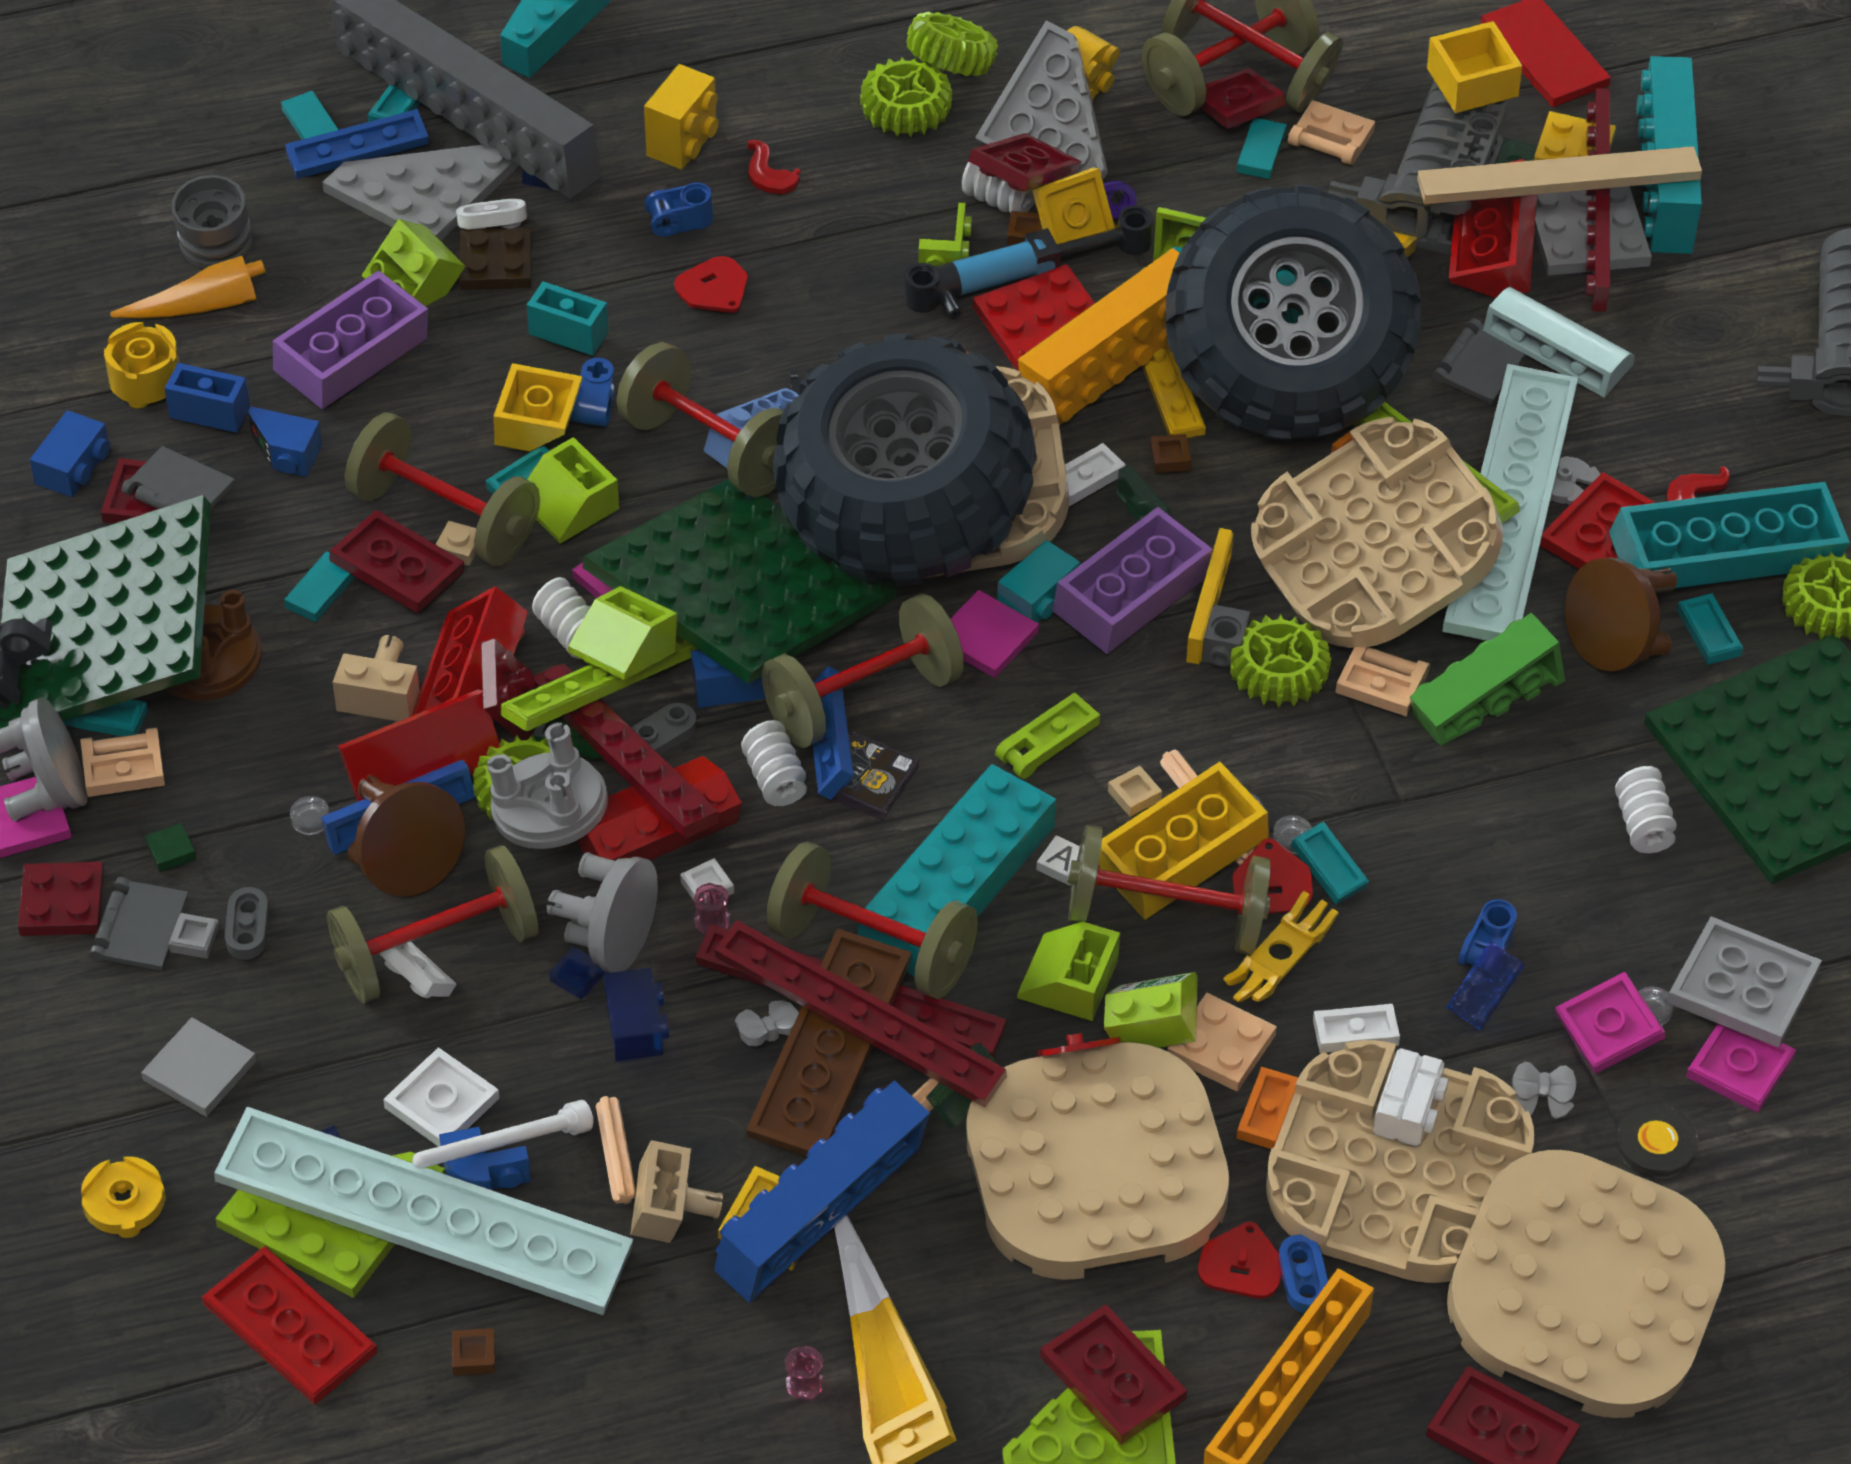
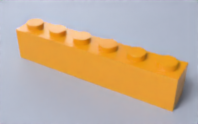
(1293, 1373)

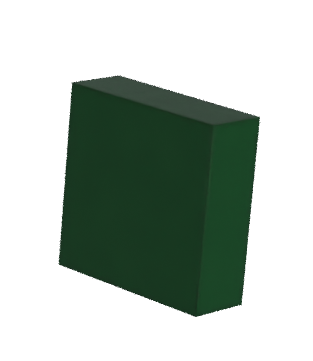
(170, 847)

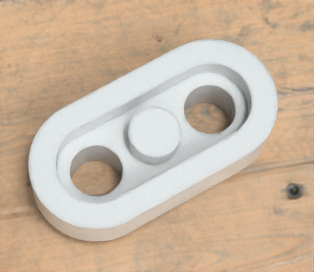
(502, 213)

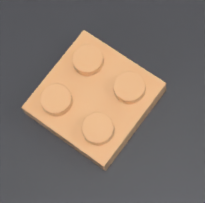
(1226, 1042)

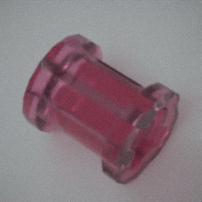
(716, 904)
(804, 1372)

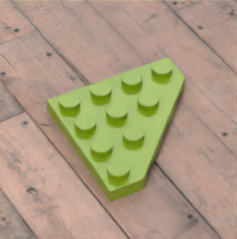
(306, 1242)
(1072, 1435)

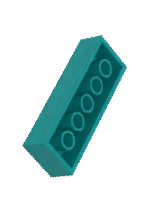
(1665, 124)
(1731, 533)
(966, 855)

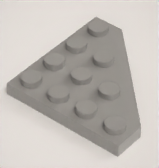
(1049, 101)
(420, 185)

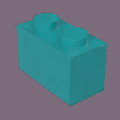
(567, 318)
(1033, 582)

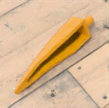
(209, 290)

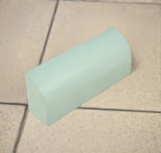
(1557, 341)

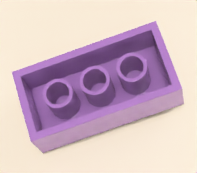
(350, 339)
(1132, 580)

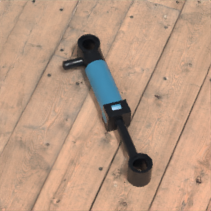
(1039, 253)

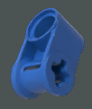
(683, 209)
(595, 394)
(1484, 931)

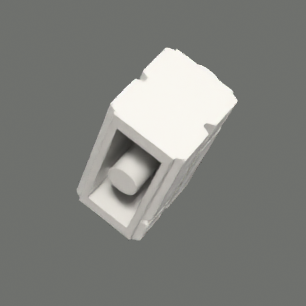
(1409, 1098)

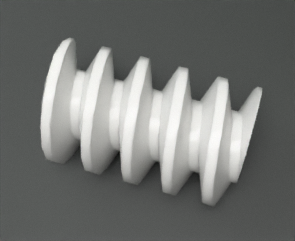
(995, 191)
(560, 610)
(774, 763)
(1646, 809)

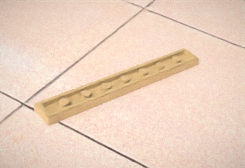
(1559, 175)

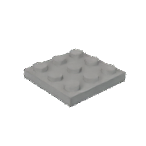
(1563, 226)
(1744, 981)

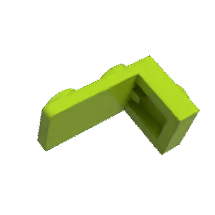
(944, 251)

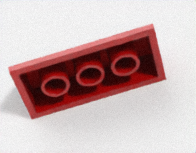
(1494, 245)
(458, 653)
(638, 830)

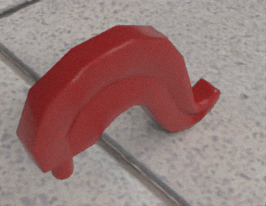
(767, 178)
(1691, 484)

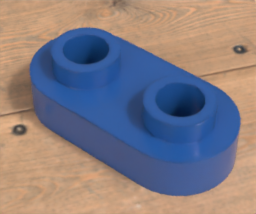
(1302, 1277)

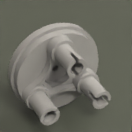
(49, 755)
(547, 796)
(617, 918)

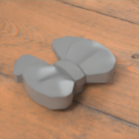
(1569, 472)
(755, 1030)
(1557, 1087)

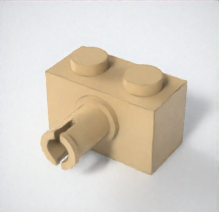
(377, 685)
(665, 1194)

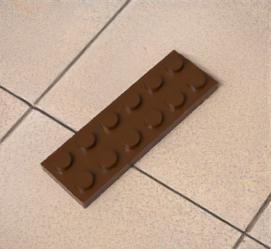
(820, 1058)

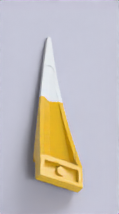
(898, 1398)

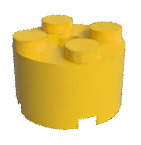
(1097, 59)
(140, 362)

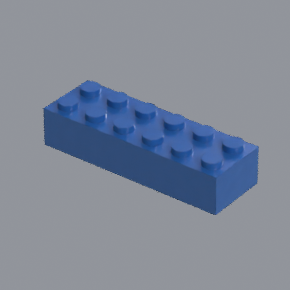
(820, 1190)

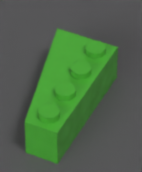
(1489, 680)

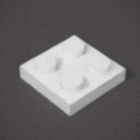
(441, 1097)

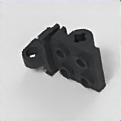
(20, 643)

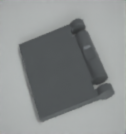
(1477, 363)
(176, 478)
(138, 924)

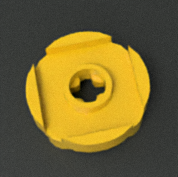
(125, 1216)

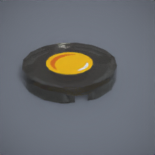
(1657, 1141)

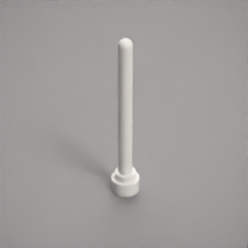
(572, 1119)

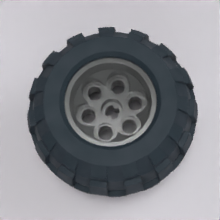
(1317, 240)
(925, 496)

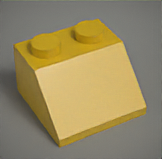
(534, 407)

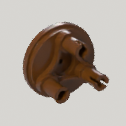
(1616, 613)
(228, 651)
(407, 836)

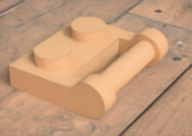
(1332, 132)
(1381, 679)
(122, 763)

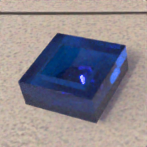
(576, 973)

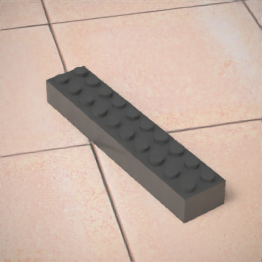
(469, 91)

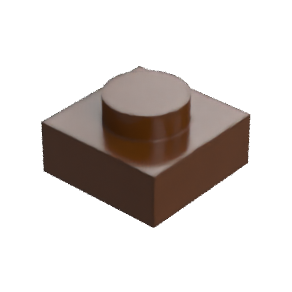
(1021, 224)
(1170, 453)
(473, 1352)

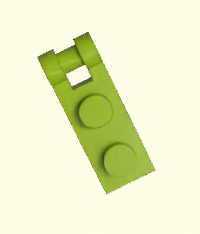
(1048, 735)

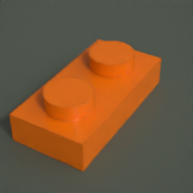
(1267, 1108)

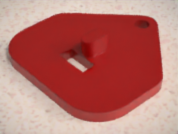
(717, 294)
(1285, 873)
(1075, 1043)
(1244, 1252)

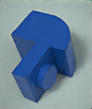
(488, 1170)

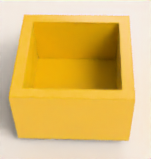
(1474, 67)
(680, 117)

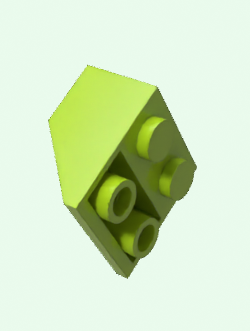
(416, 262)
(573, 490)
(625, 633)
(1072, 969)

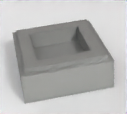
(193, 935)

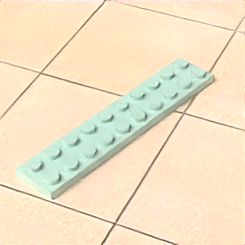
(1524, 464)
(424, 1210)

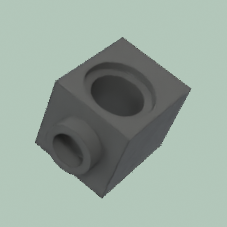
(1223, 633)

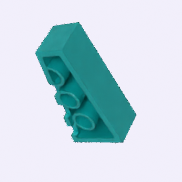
(542, 29)

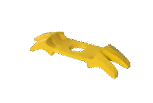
(1289, 933)

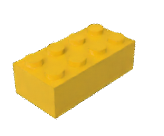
(1186, 836)

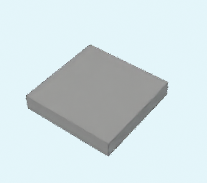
(198, 1066)

